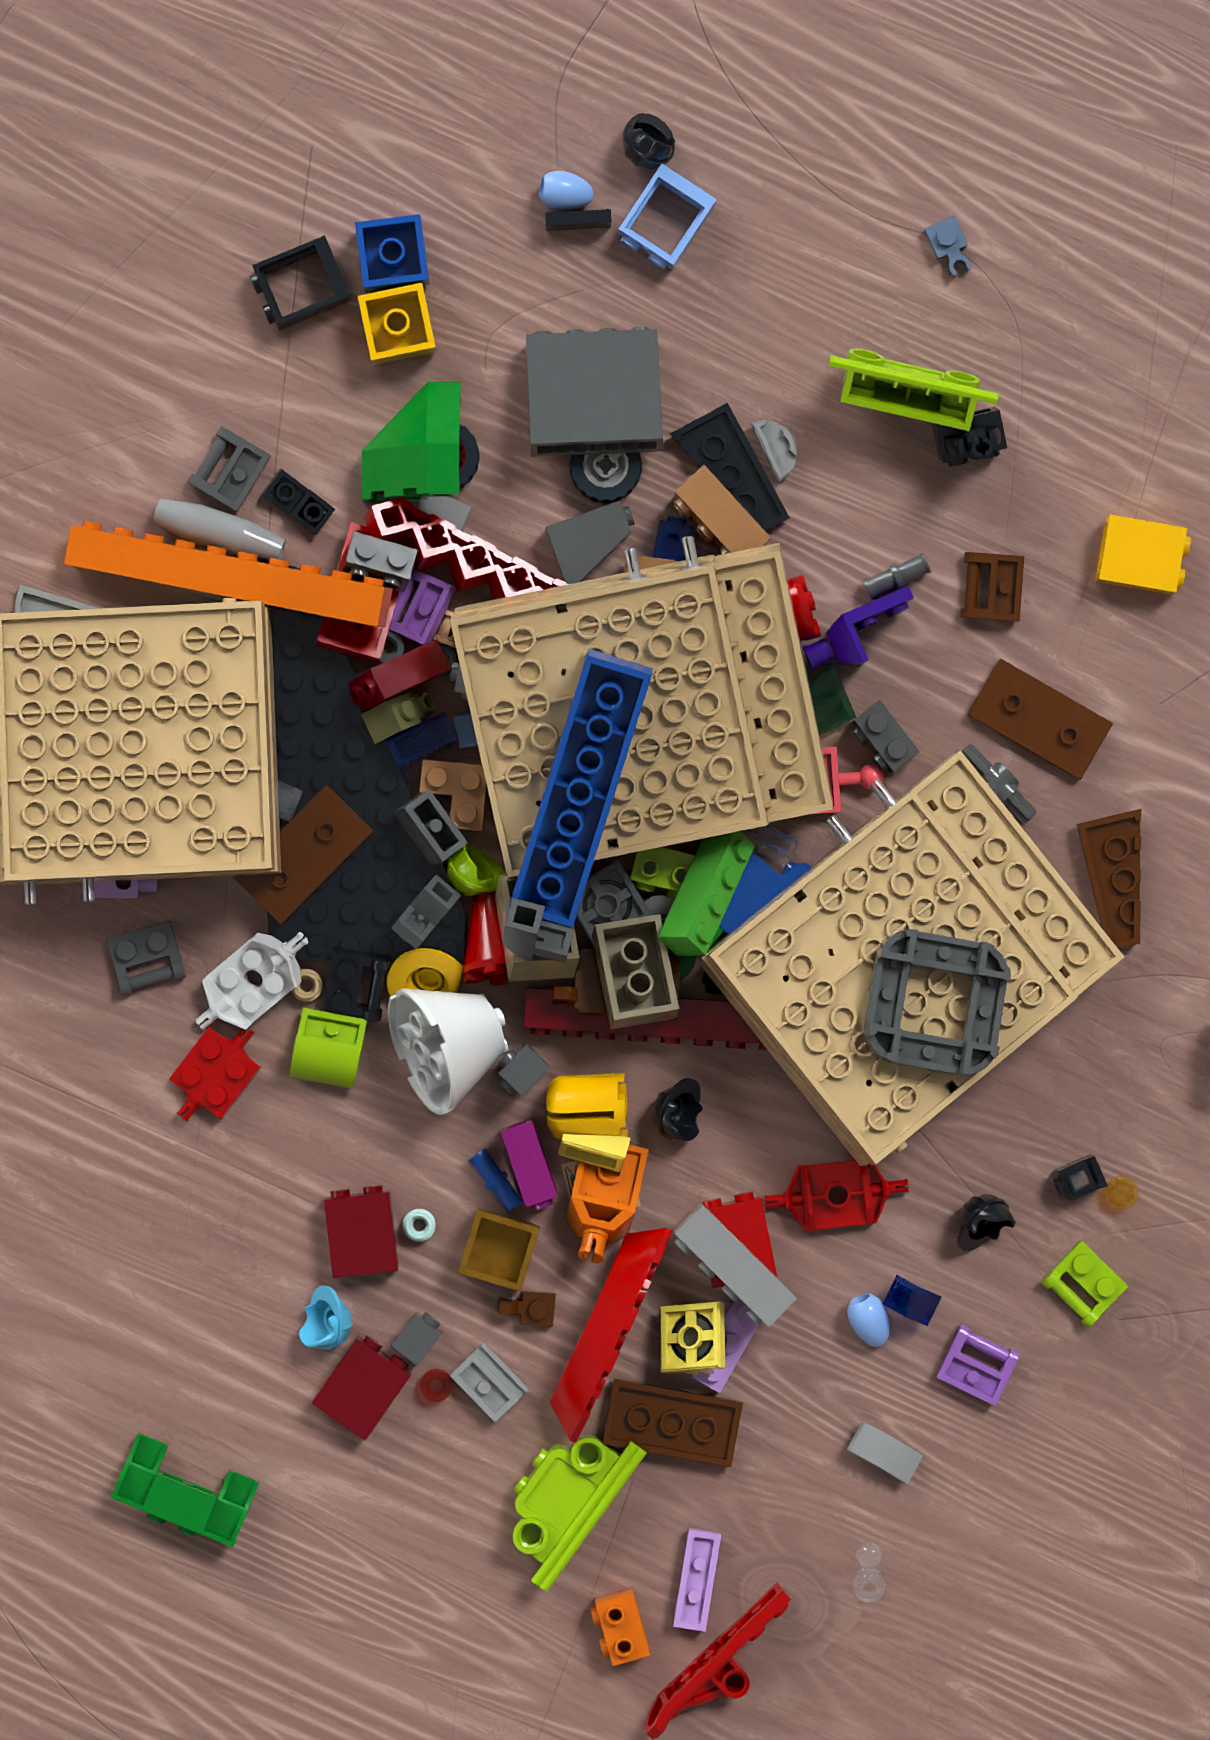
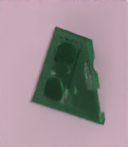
(830, 700)

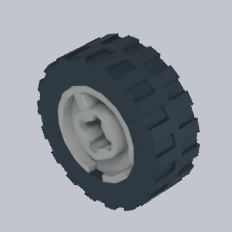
(606, 475)

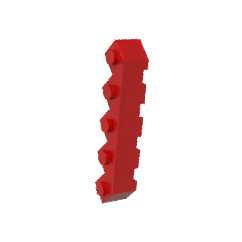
(468, 558)

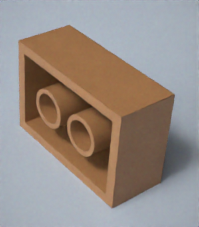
(718, 514)

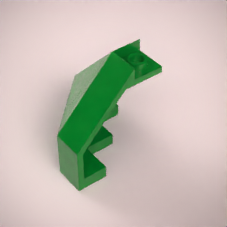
(417, 449)

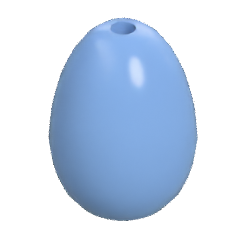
(564, 191)
(869, 1319)

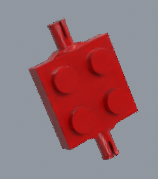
(215, 1073)

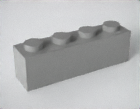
(735, 1265)

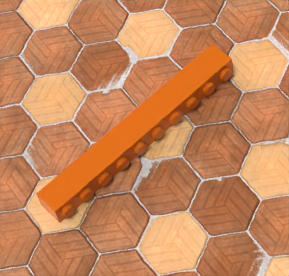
(227, 575)

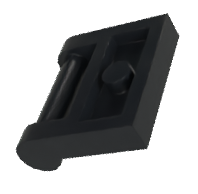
(345, 983)

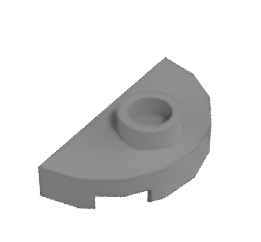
(777, 446)

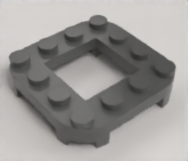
(983, 1011)

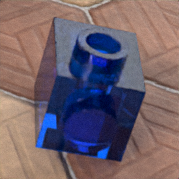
(669, 539)
(912, 1300)

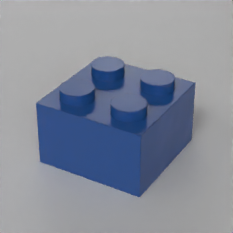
(392, 253)

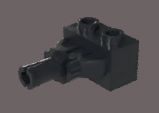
(981, 442)

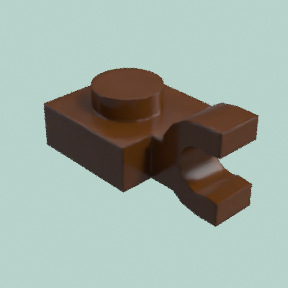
(534, 1308)

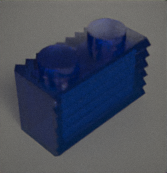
(421, 740)

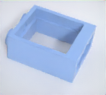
(683, 189)

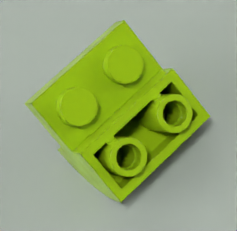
(328, 1048)

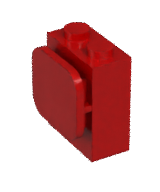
(747, 1223)

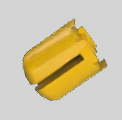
(587, 1105)

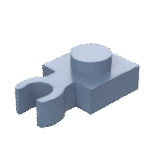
(947, 240)

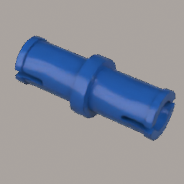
(496, 1180)

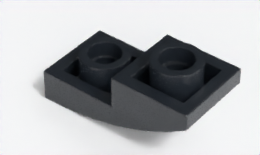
(298, 501)

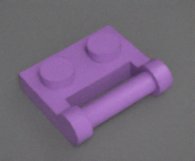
(425, 608)
(972, 1374)

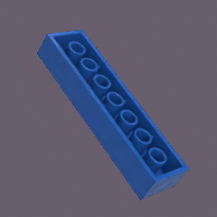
(582, 785)

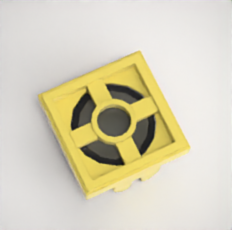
(695, 1335)

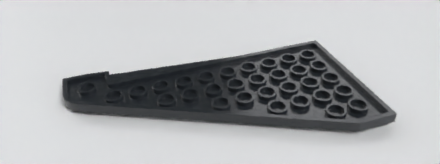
(328, 743)

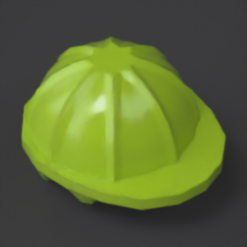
(473, 871)

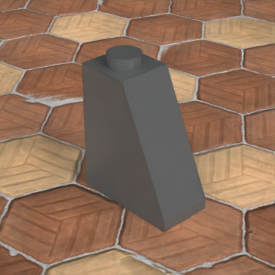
(588, 539)

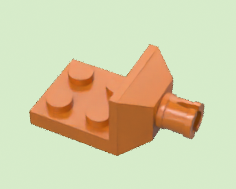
(605, 1202)

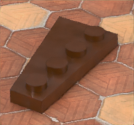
(1113, 866)

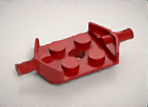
(809, 1194)

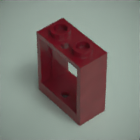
(398, 676)

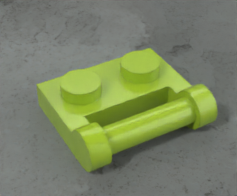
(1092, 1275)

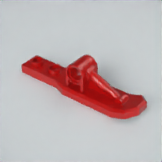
(707, 1673)

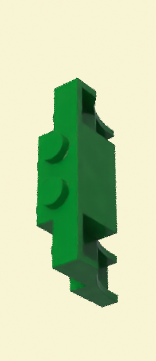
(179, 1500)

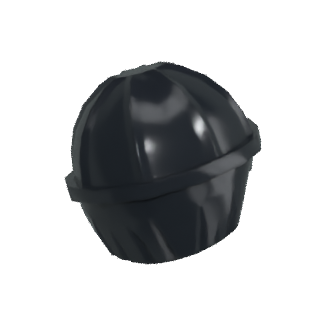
(648, 141)
(677, 1110)
(981, 1220)

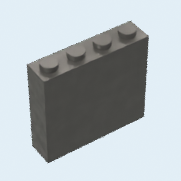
(594, 392)

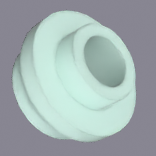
(416, 1235)

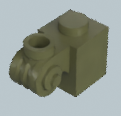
(398, 715)

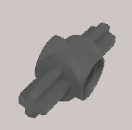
(1002, 783)

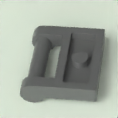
(239, 473)
(142, 947)

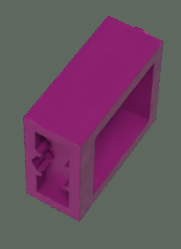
(529, 1164)

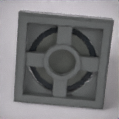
(609, 900)

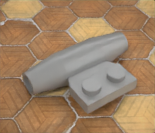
(218, 529)

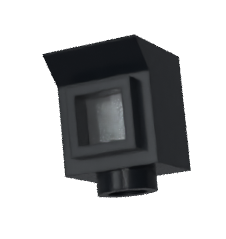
(1079, 1178)

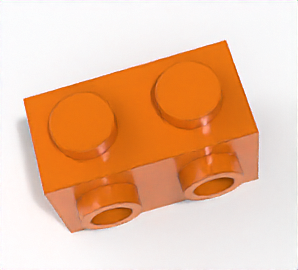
(621, 1626)

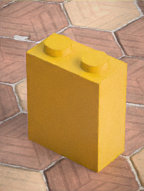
(1142, 555)

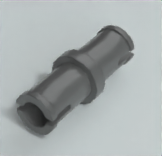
(897, 576)

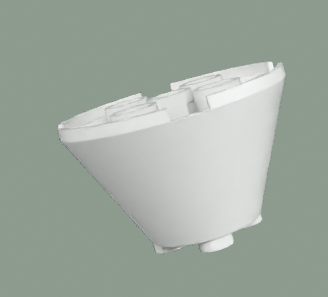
(445, 1041)

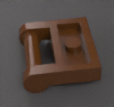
(1003, 587)

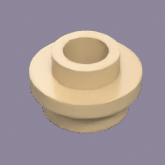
(317, 988)

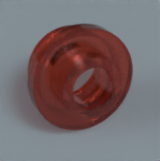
(434, 1395)

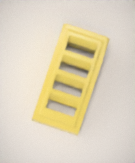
(596, 1150)

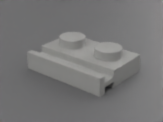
(489, 1382)

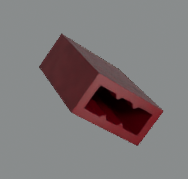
(361, 1232)
(362, 1386)

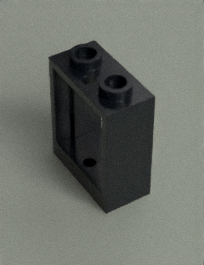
(288, 257)

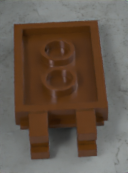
(588, 991)

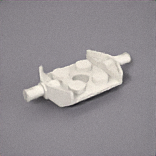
(241, 1002)

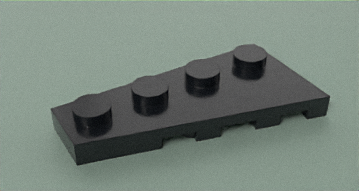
(724, 449)

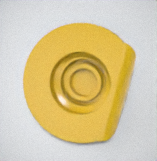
(425, 971)

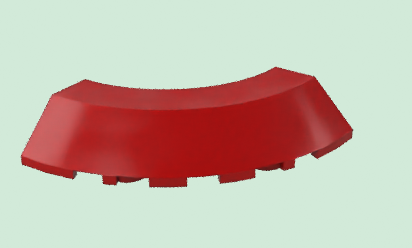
(607, 1328)

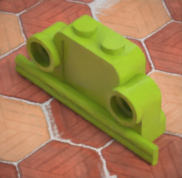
(910, 389)
(567, 1500)

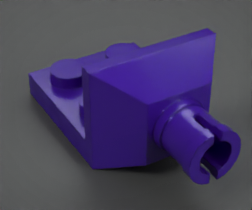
(841, 639)

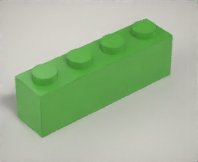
(706, 893)

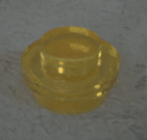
(1121, 1192)

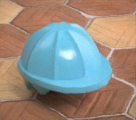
(327, 1320)

